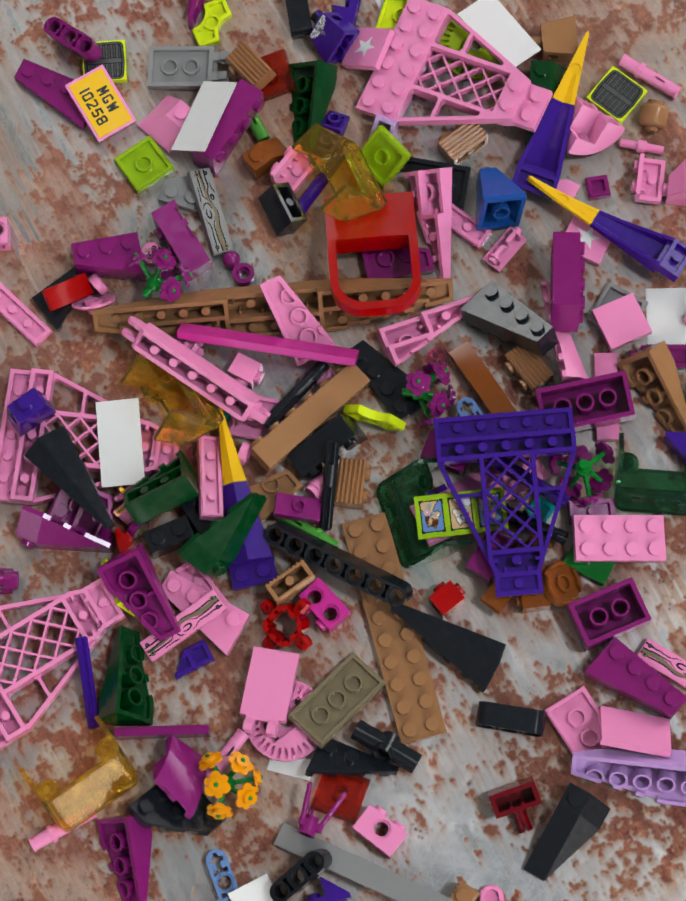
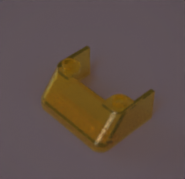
(346, 171)
(188, 411)
(90, 791)

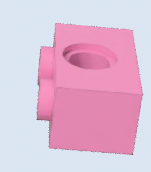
(385, 844)

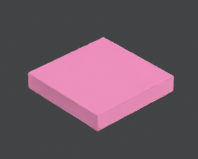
(621, 322)

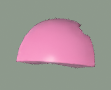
(591, 129)

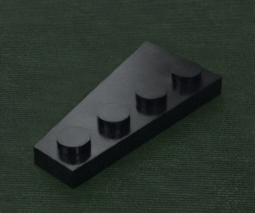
(386, 381)

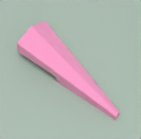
(434, 201)
(409, 336)
(568, 359)

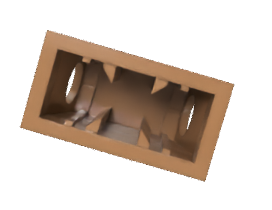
(558, 40)

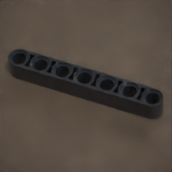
(349, 563)

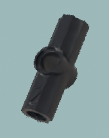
(386, 746)

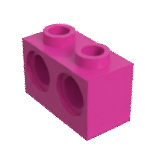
(328, 602)

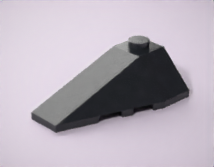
(571, 825)

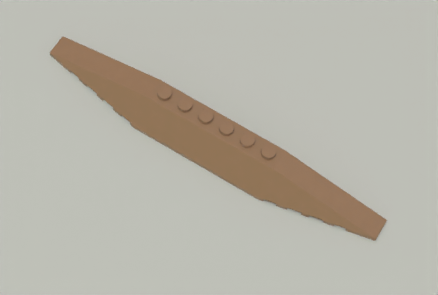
(248, 310)

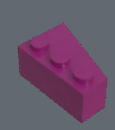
(180, 240)
(108, 257)

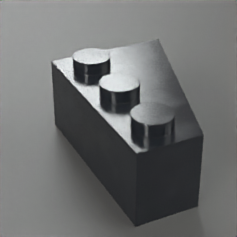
(310, 455)

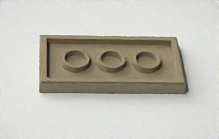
(336, 700)

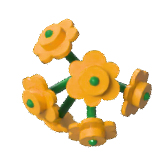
(222, 784)

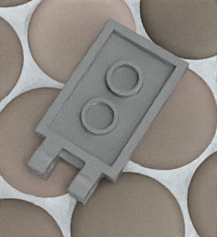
(184, 67)

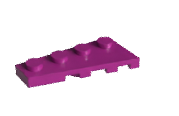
(51, 88)

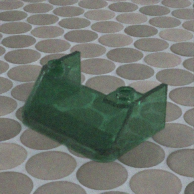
(647, 488)
(395, 497)

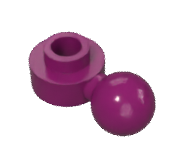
(232, 260)

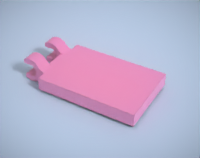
(269, 689)

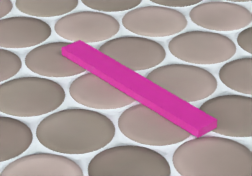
(268, 344)

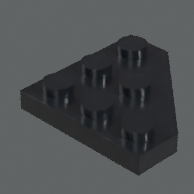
(158, 810)

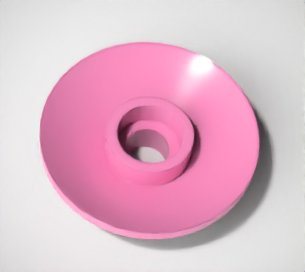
(93, 302)

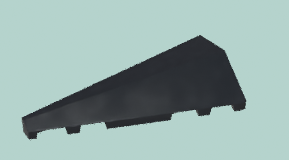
(59, 461)
(467, 650)

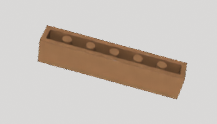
(309, 417)

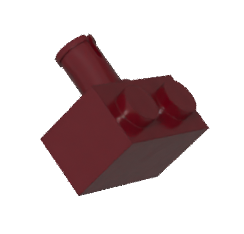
(515, 800)

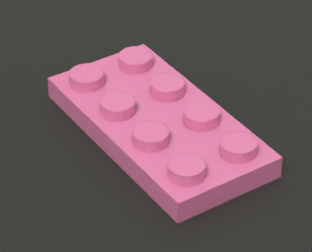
(618, 538)

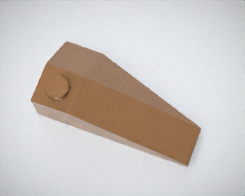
(657, 380)

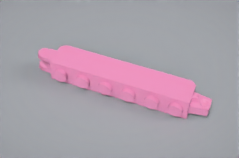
(195, 371)

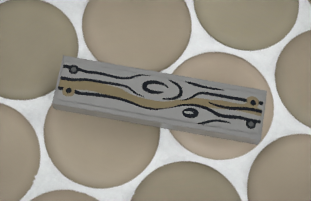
(210, 211)

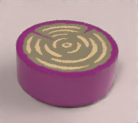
(137, 531)

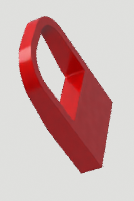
(382, 230)

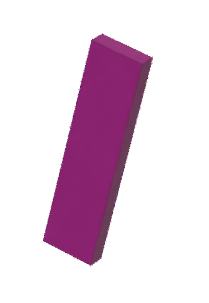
(162, 732)

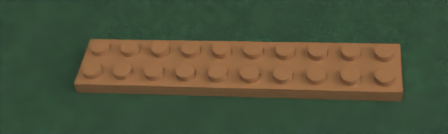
(396, 646)

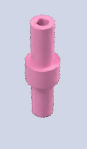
(641, 146)

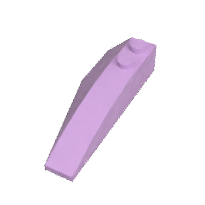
(636, 771)

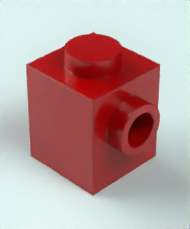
(447, 598)

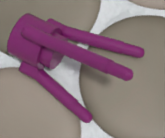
(9, 580)
(308, 823)

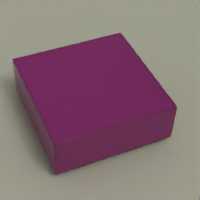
(597, 187)

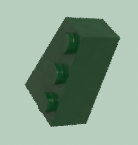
(162, 491)

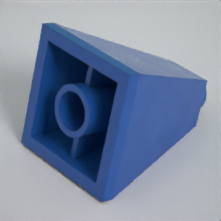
(497, 200)

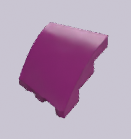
(69, 511)
(180, 775)

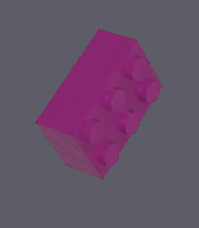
(608, 614)

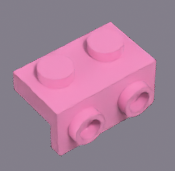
(292, 169)
(649, 180)

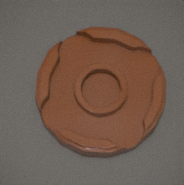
(561, 583)

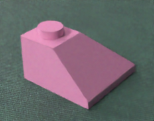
(165, 121)
(676, 186)

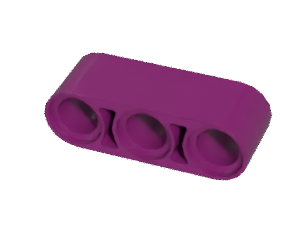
(80, 43)

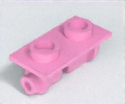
(505, 248)

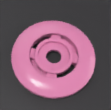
(291, 741)

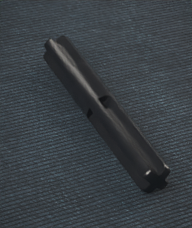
(296, 393)
(329, 484)

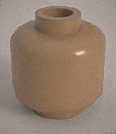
(653, 115)

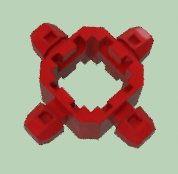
(295, 611)

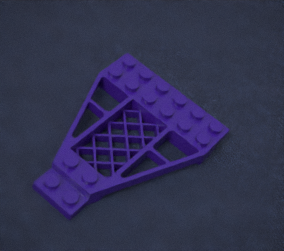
(506, 438)

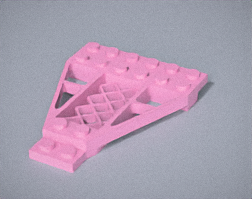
(411, 52)
(20, 476)
(92, 612)

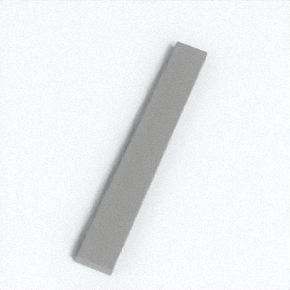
(357, 868)

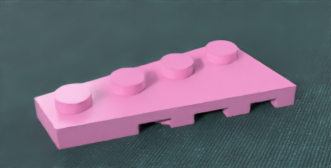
(292, 315)
(224, 628)

